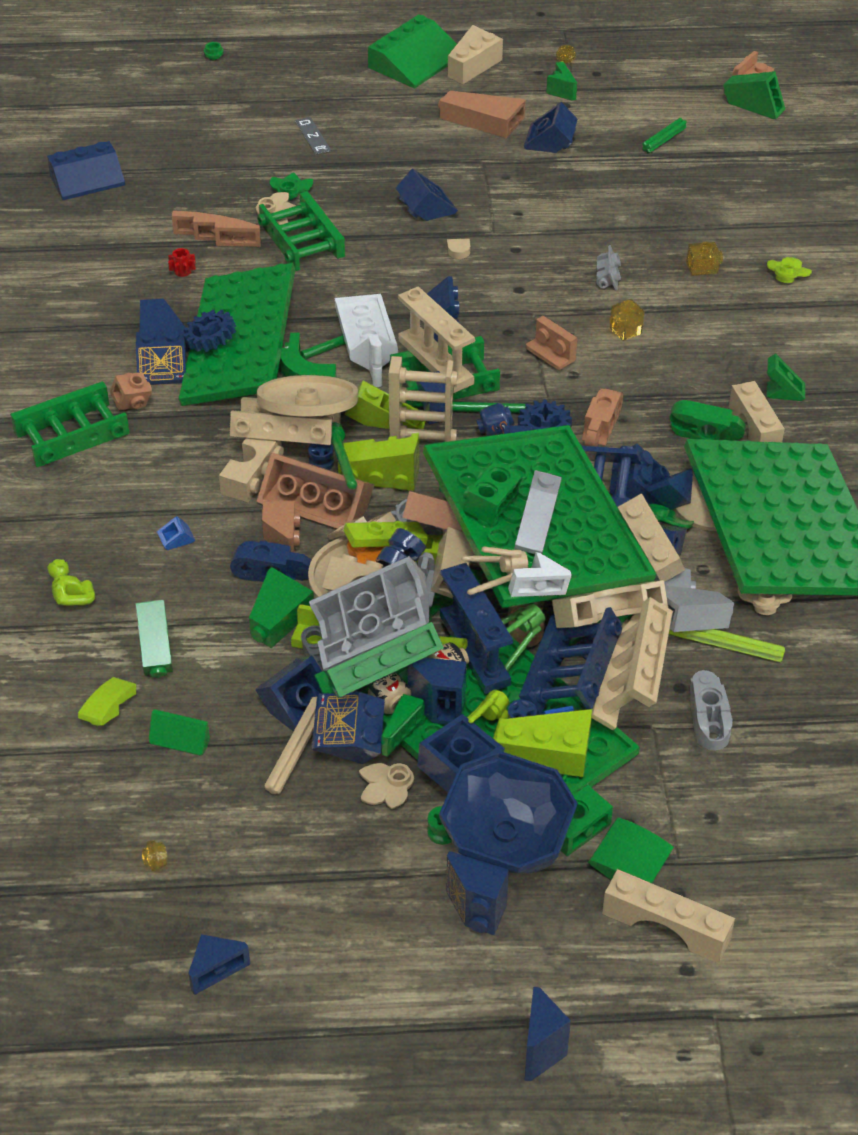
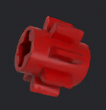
(181, 262)

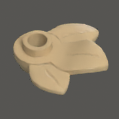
(275, 203)
(765, 603)
(384, 784)

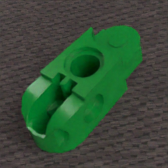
(705, 422)

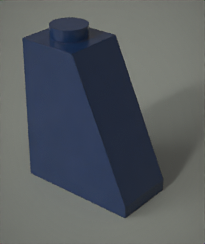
(158, 316)

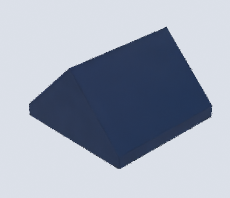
(546, 1036)

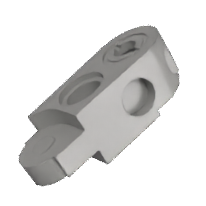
(710, 710)

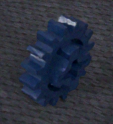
(209, 330)
(544, 415)

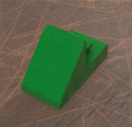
(562, 83)
(783, 381)

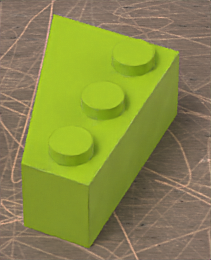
(385, 463)
(549, 739)

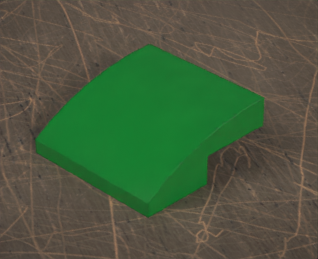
(631, 851)

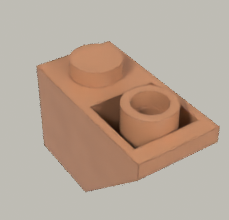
(280, 523)

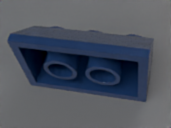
(85, 170)

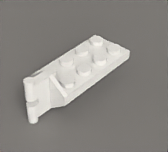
(367, 332)

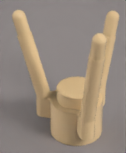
(508, 561)

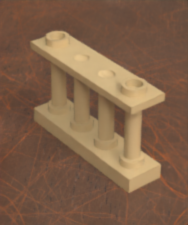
(422, 343)
(399, 395)
(262, 424)
(645, 668)

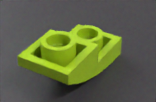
(105, 701)

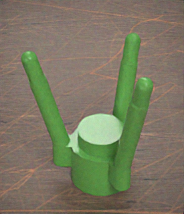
(526, 619)

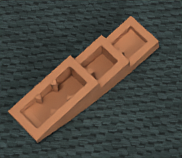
(223, 229)

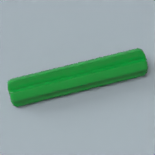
(664, 135)

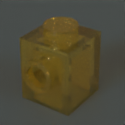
(703, 258)
(626, 319)

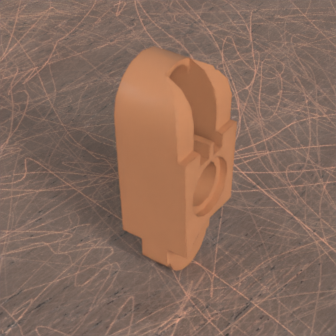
(602, 417)

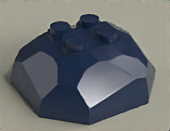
(508, 812)

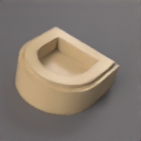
(458, 248)

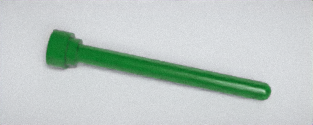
(337, 437)

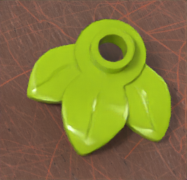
(788, 269)

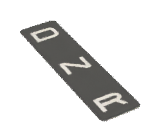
(313, 135)

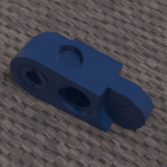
(254, 560)

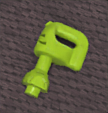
(69, 589)

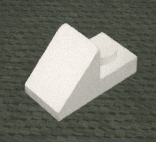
(541, 579)

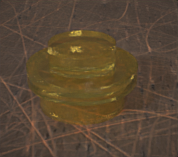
(566, 53)
(154, 855)

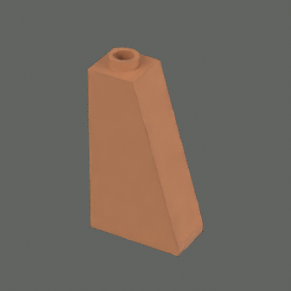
(483, 112)
(430, 511)

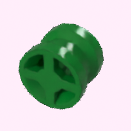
(436, 832)

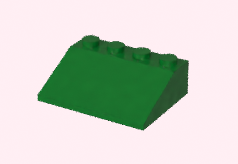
(412, 52)

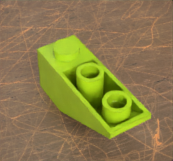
(373, 408)

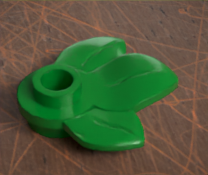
(291, 185)
(666, 515)

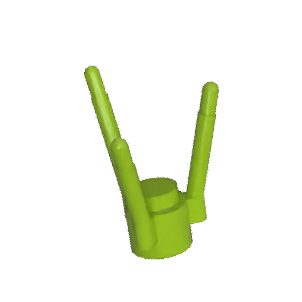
(492, 708)

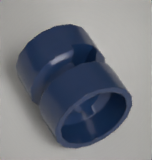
(401, 546)

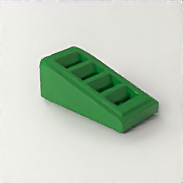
(403, 721)

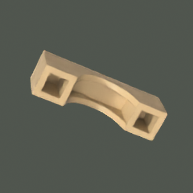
(590, 607)
(701, 927)

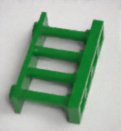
(315, 218)
(484, 380)
(63, 408)
(380, 661)

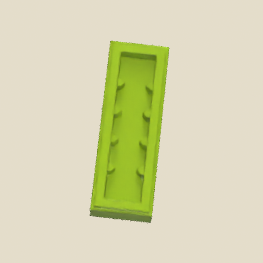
(378, 533)

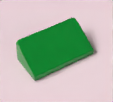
(179, 732)

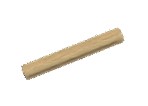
(292, 750)

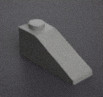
(537, 512)

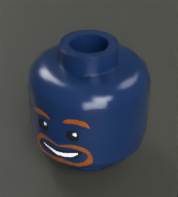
(494, 418)

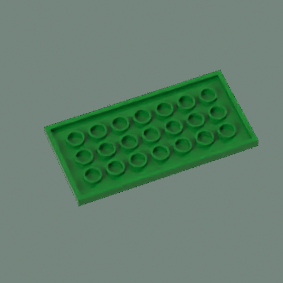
(252, 357)

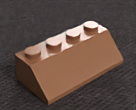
(316, 491)

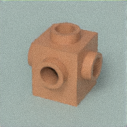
(130, 391)

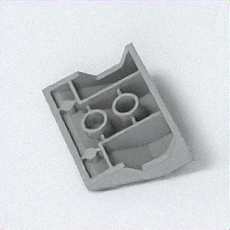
(371, 611)

